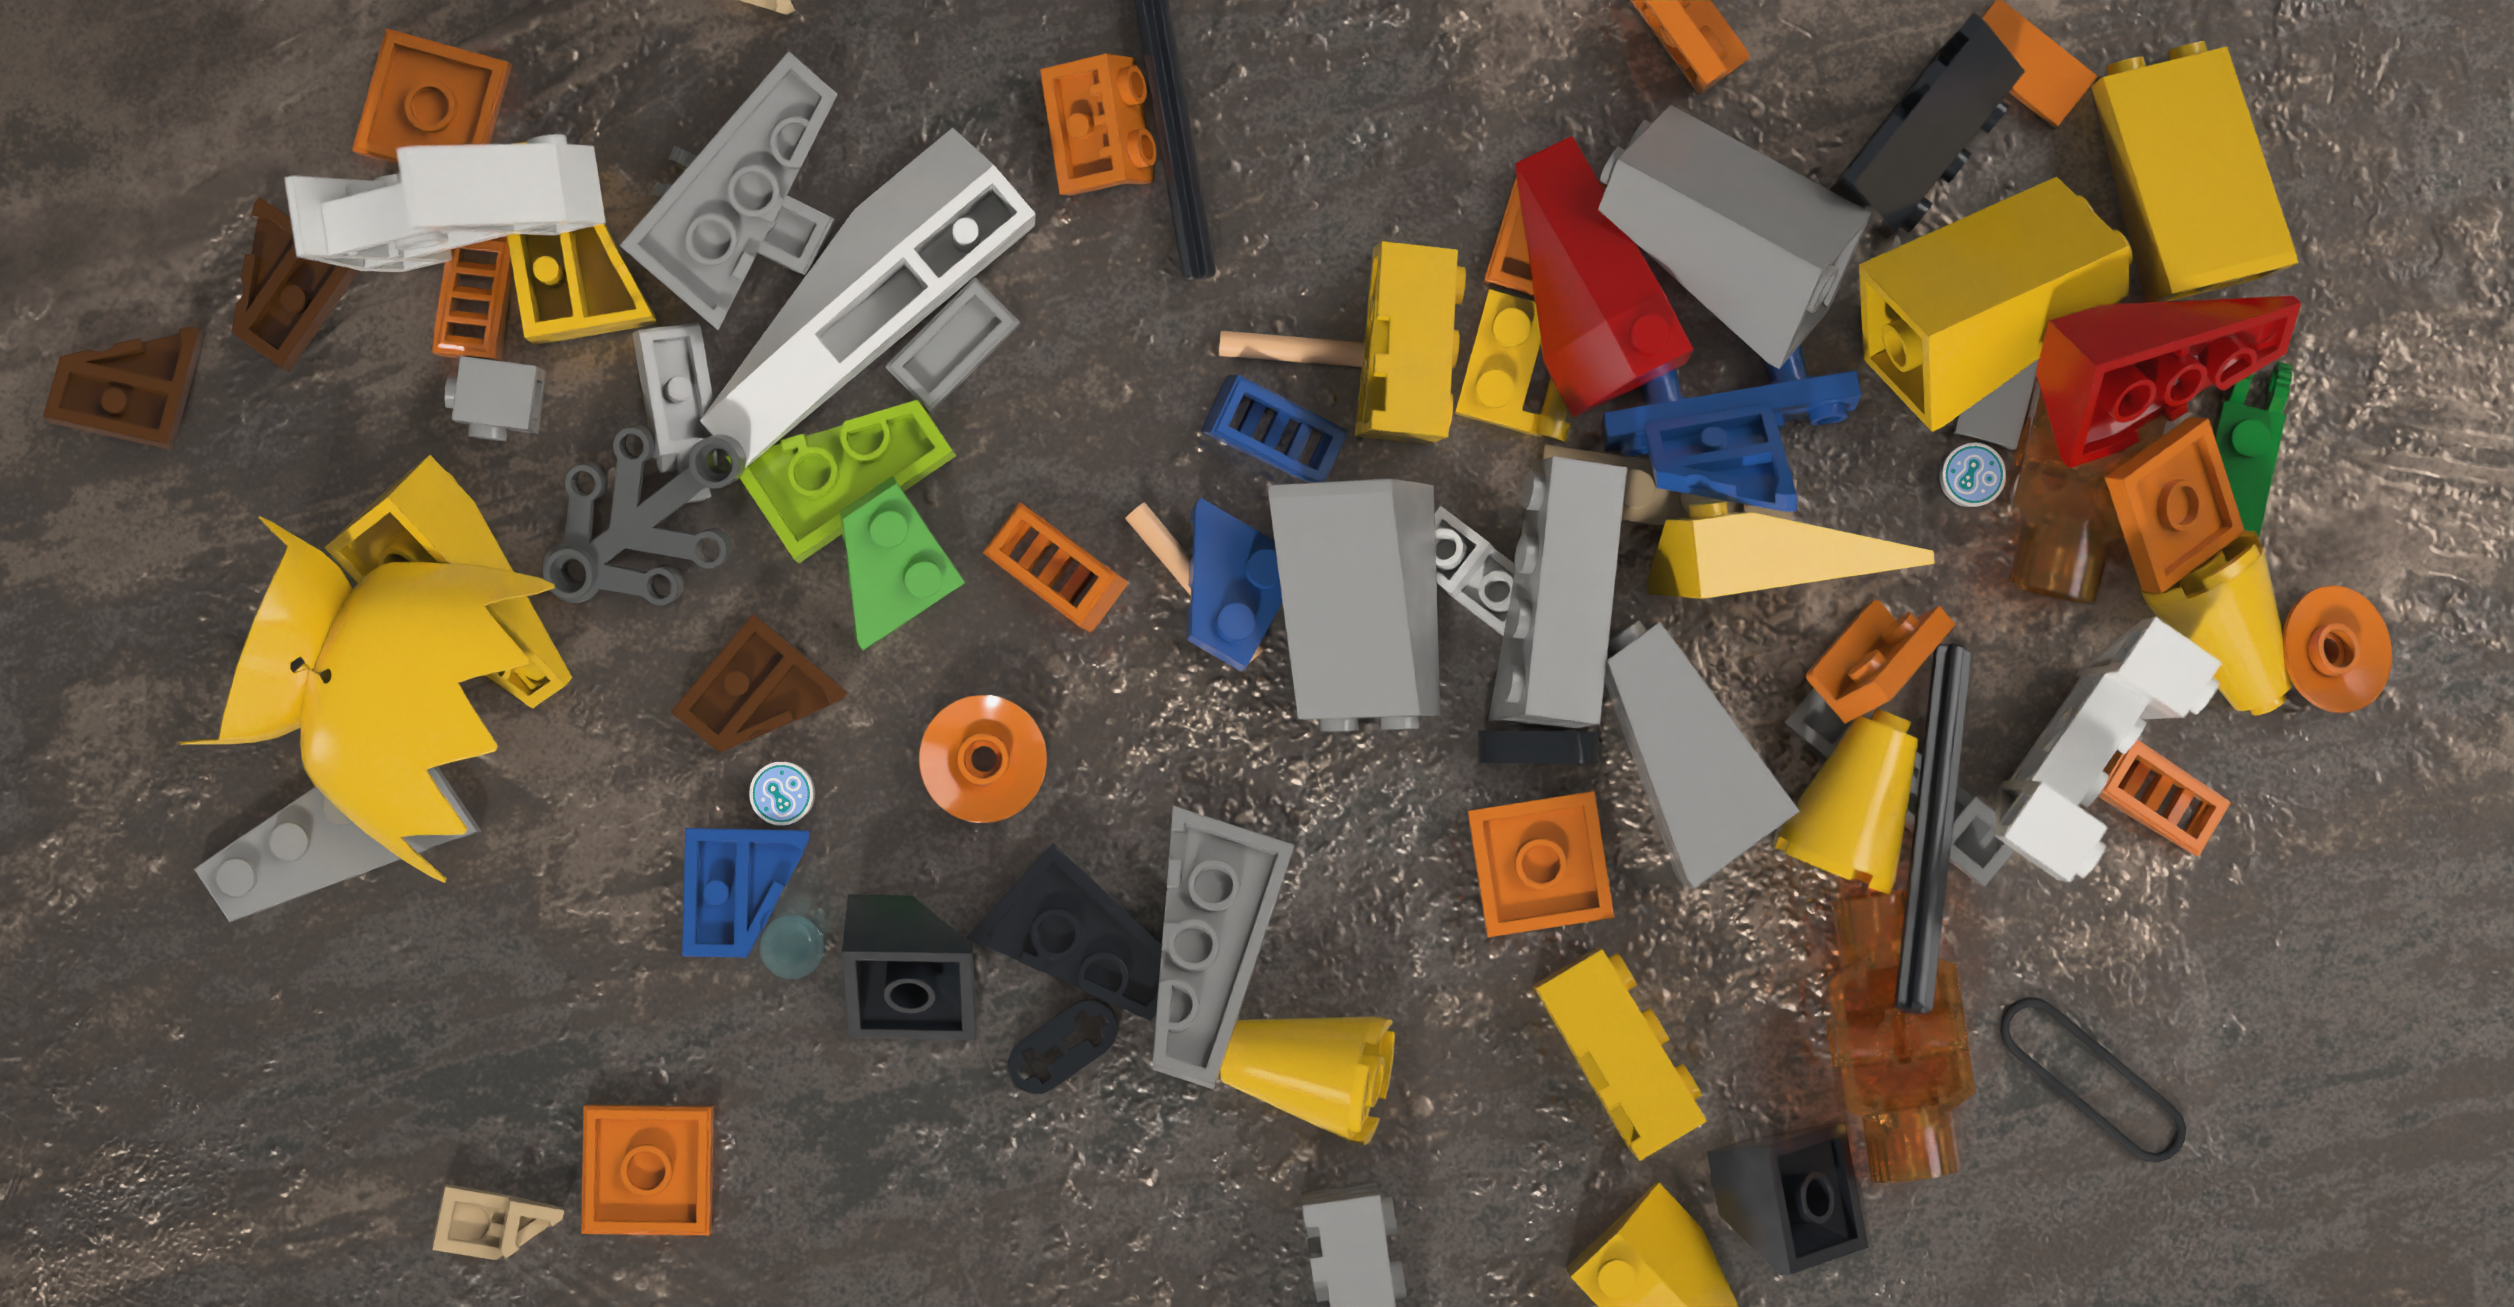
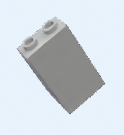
(1733, 228)
(1359, 600)
(1692, 759)

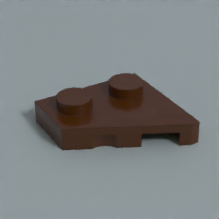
(282, 293)
(128, 390)

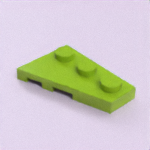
(819, 474)

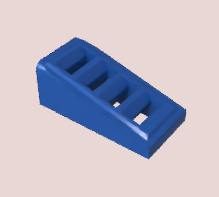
(1225, 405)

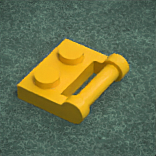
(1502, 371)

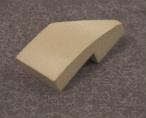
(488, 1222)

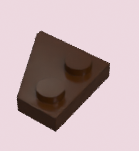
(755, 689)

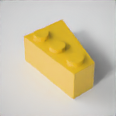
(575, 285)
(1410, 344)
(1621, 1051)

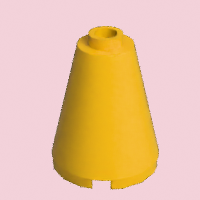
(2234, 617)
(1857, 804)
(1315, 1069)

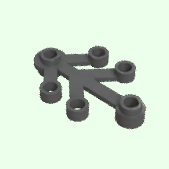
(634, 523)

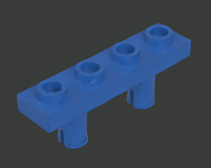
(1790, 391)

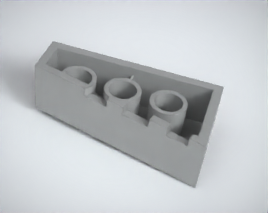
(1350, 1247)

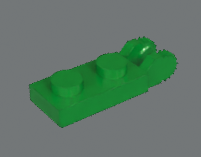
(2251, 441)

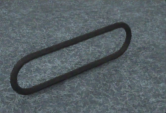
(2111, 1060)

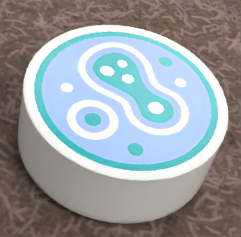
(1972, 475)
(782, 793)

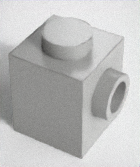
(495, 397)

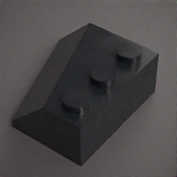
(1930, 127)

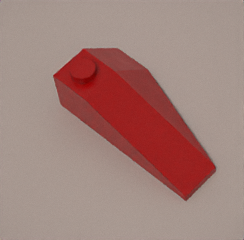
(1593, 292)
(2136, 361)

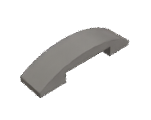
(1972, 841)

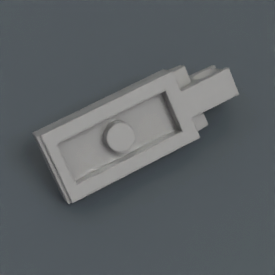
(675, 393)

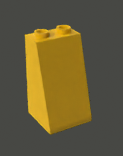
(2190, 174)
(1976, 297)

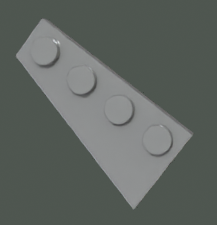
(725, 201)
(305, 851)
(1214, 926)

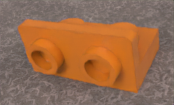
(1695, 39)
(1098, 123)
(1875, 658)

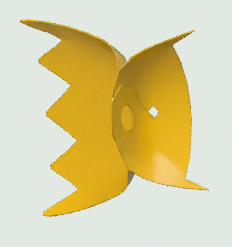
(394, 684)

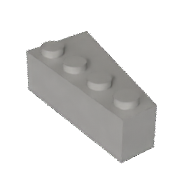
(1561, 597)

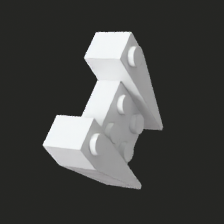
(445, 202)
(2136, 678)

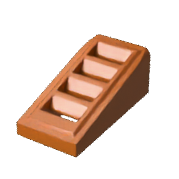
(492, 346)
(1096, 601)
(2127, 775)

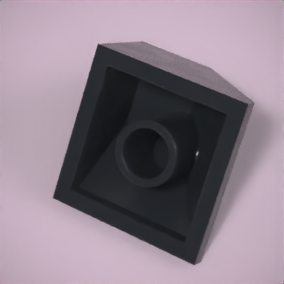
(905, 972)
(1791, 1196)

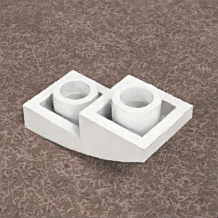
(1472, 570)

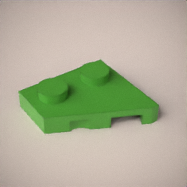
(891, 562)

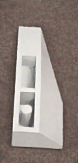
(871, 286)

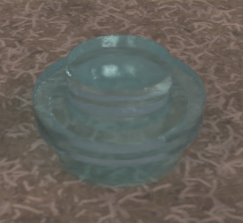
(792, 947)

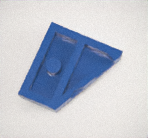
(1724, 457)
(1231, 585)
(734, 886)

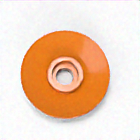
(2354, 643)
(948, 758)

